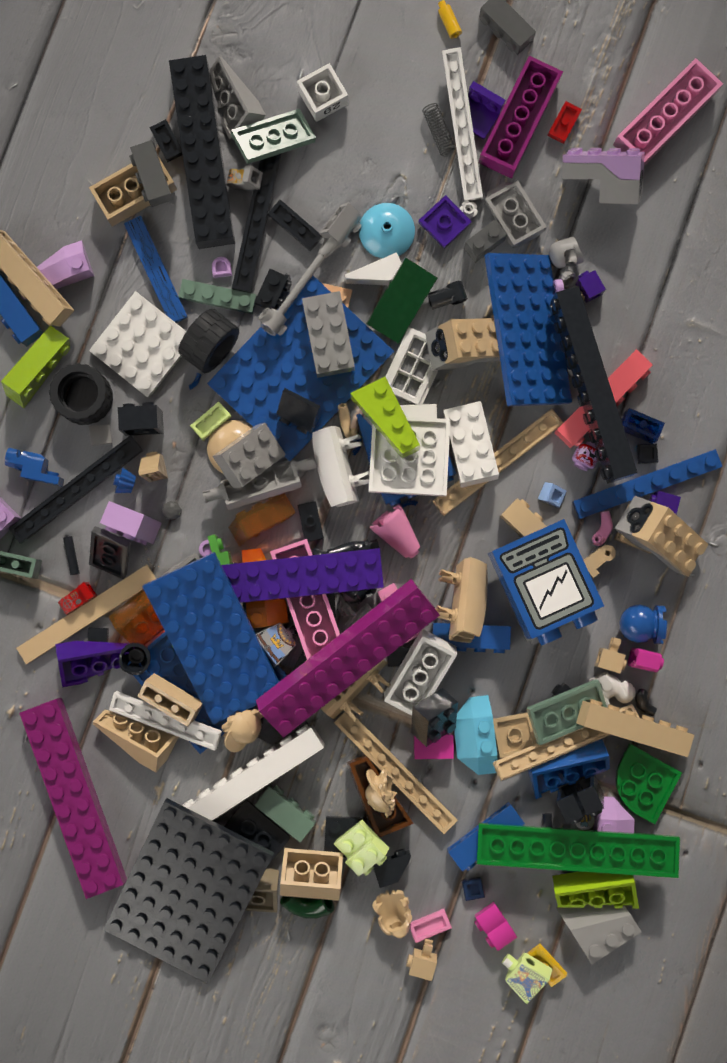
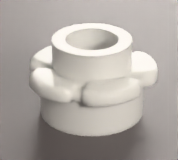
(473, 209)

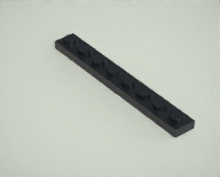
(255, 225)
(75, 489)

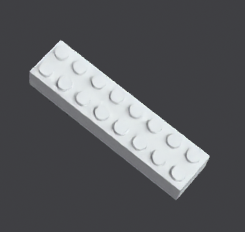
(257, 773)

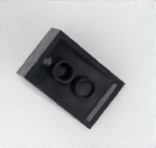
(298, 411)

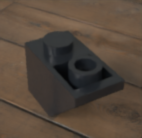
(392, 868)

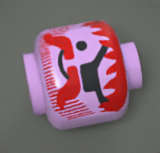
(584, 456)

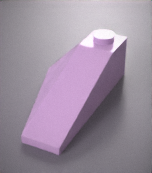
(67, 266)

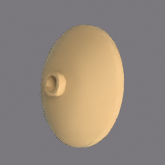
(224, 436)

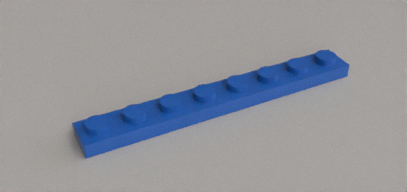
(647, 484)

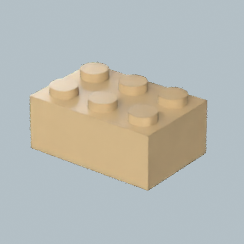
(311, 874)

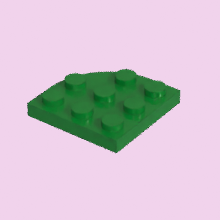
(645, 783)

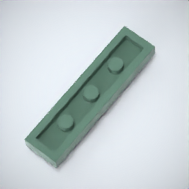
(217, 296)

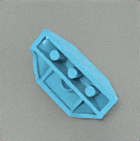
(476, 735)

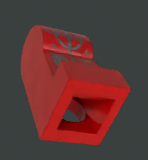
(77, 598)

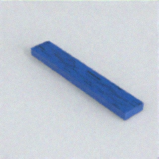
(155, 269)

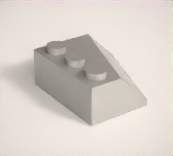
(599, 929)

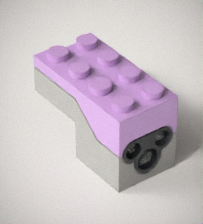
(618, 172)

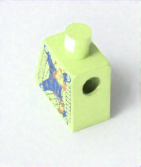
(526, 975)

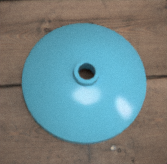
(382, 241)

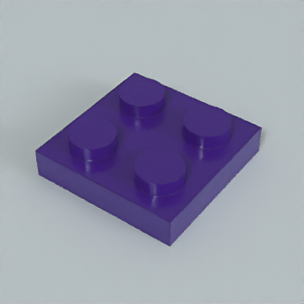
(444, 221)

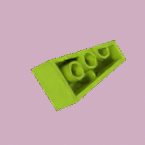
(35, 366)
(384, 411)
(595, 889)

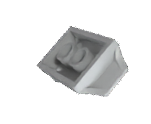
(515, 213)

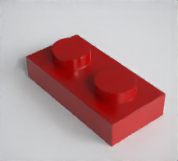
(564, 122)

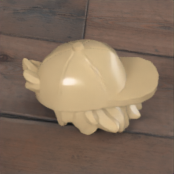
(241, 729)
(379, 792)

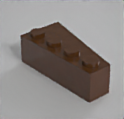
(378, 821)

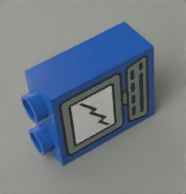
(547, 582)

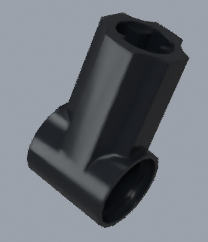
(452, 294)

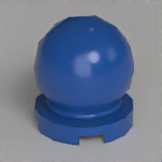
(641, 624)

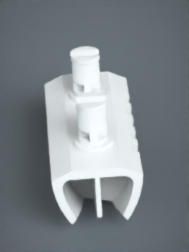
(334, 466)

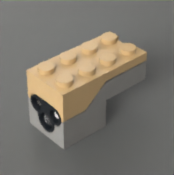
(462, 343)
(661, 533)

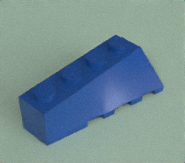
(569, 768)

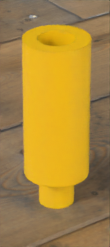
(449, 20)

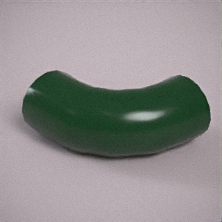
(307, 907)

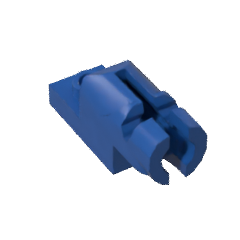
(32, 466)

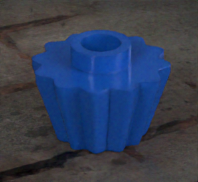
(124, 481)

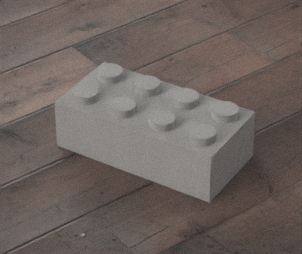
(328, 334)

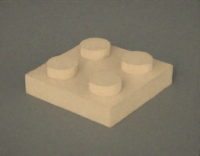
(513, 733)

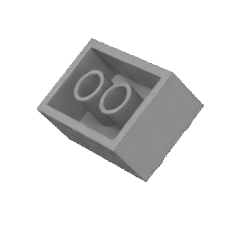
(249, 455)

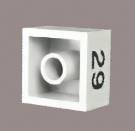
(322, 92)

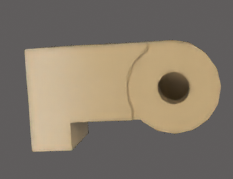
(598, 557)

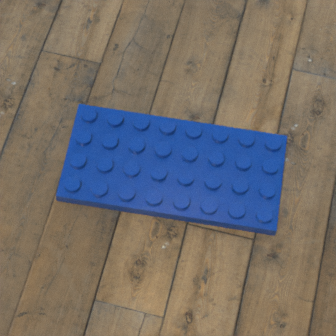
(525, 330)
(212, 637)

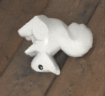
(612, 686)

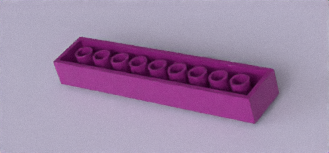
(347, 658)
(73, 798)

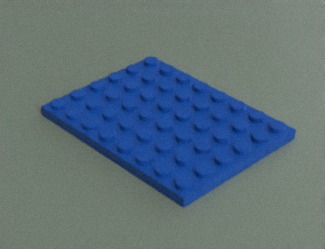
(269, 363)

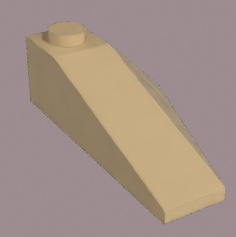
(142, 742)

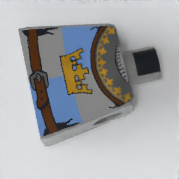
(277, 642)

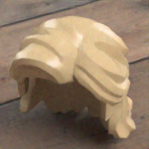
(393, 913)

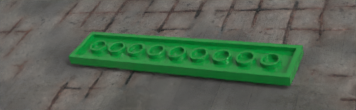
(578, 850)

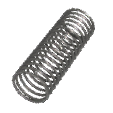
(434, 135)

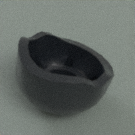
(136, 655)

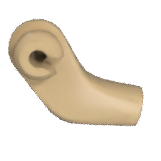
(345, 421)

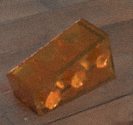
(261, 518)

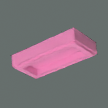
(430, 925)

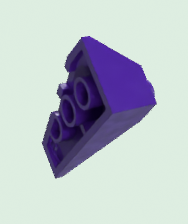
(86, 659)

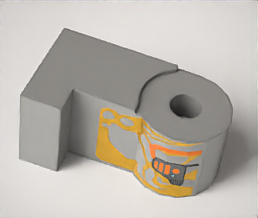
(241, 178)

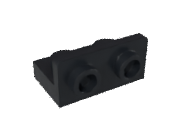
(273, 290)

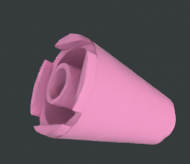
(397, 531)

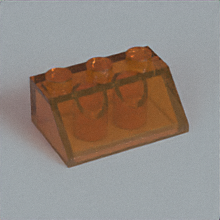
(137, 620)

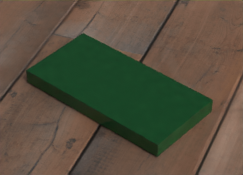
(401, 300)

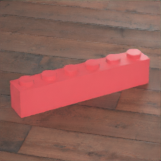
(620, 381)

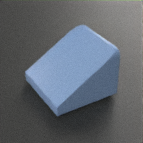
(552, 494)

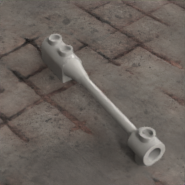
(336, 234)

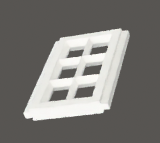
(398, 361)

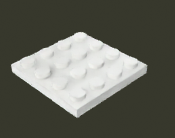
(140, 344)
(418, 473)

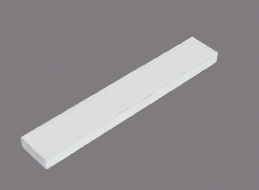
(149, 715)

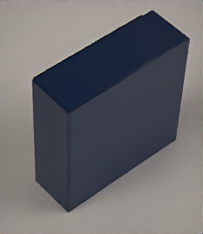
(473, 888)

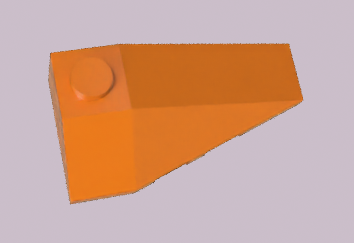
(265, 612)

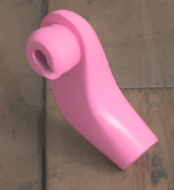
(605, 529)

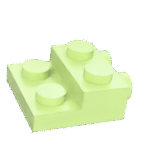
(362, 848)

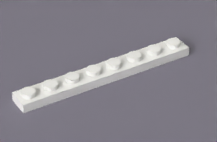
(462, 124)

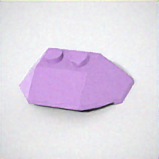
(613, 818)

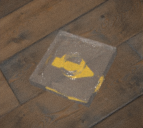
(166, 550)

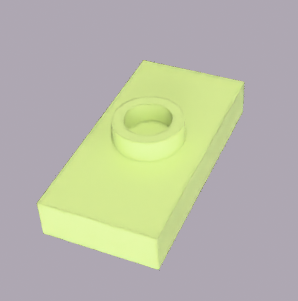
(210, 421)

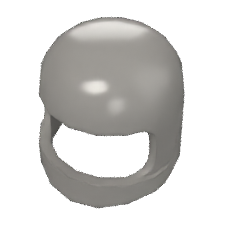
(567, 248)

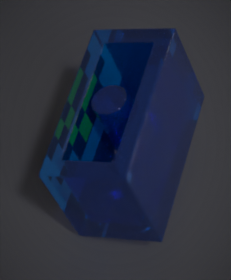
(642, 425)

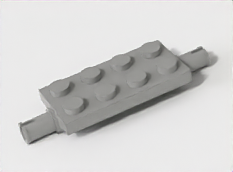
(271, 482)

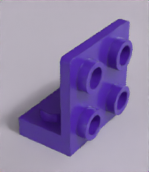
(484, 109)

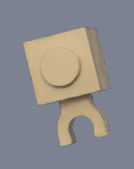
(610, 658)
(422, 962)

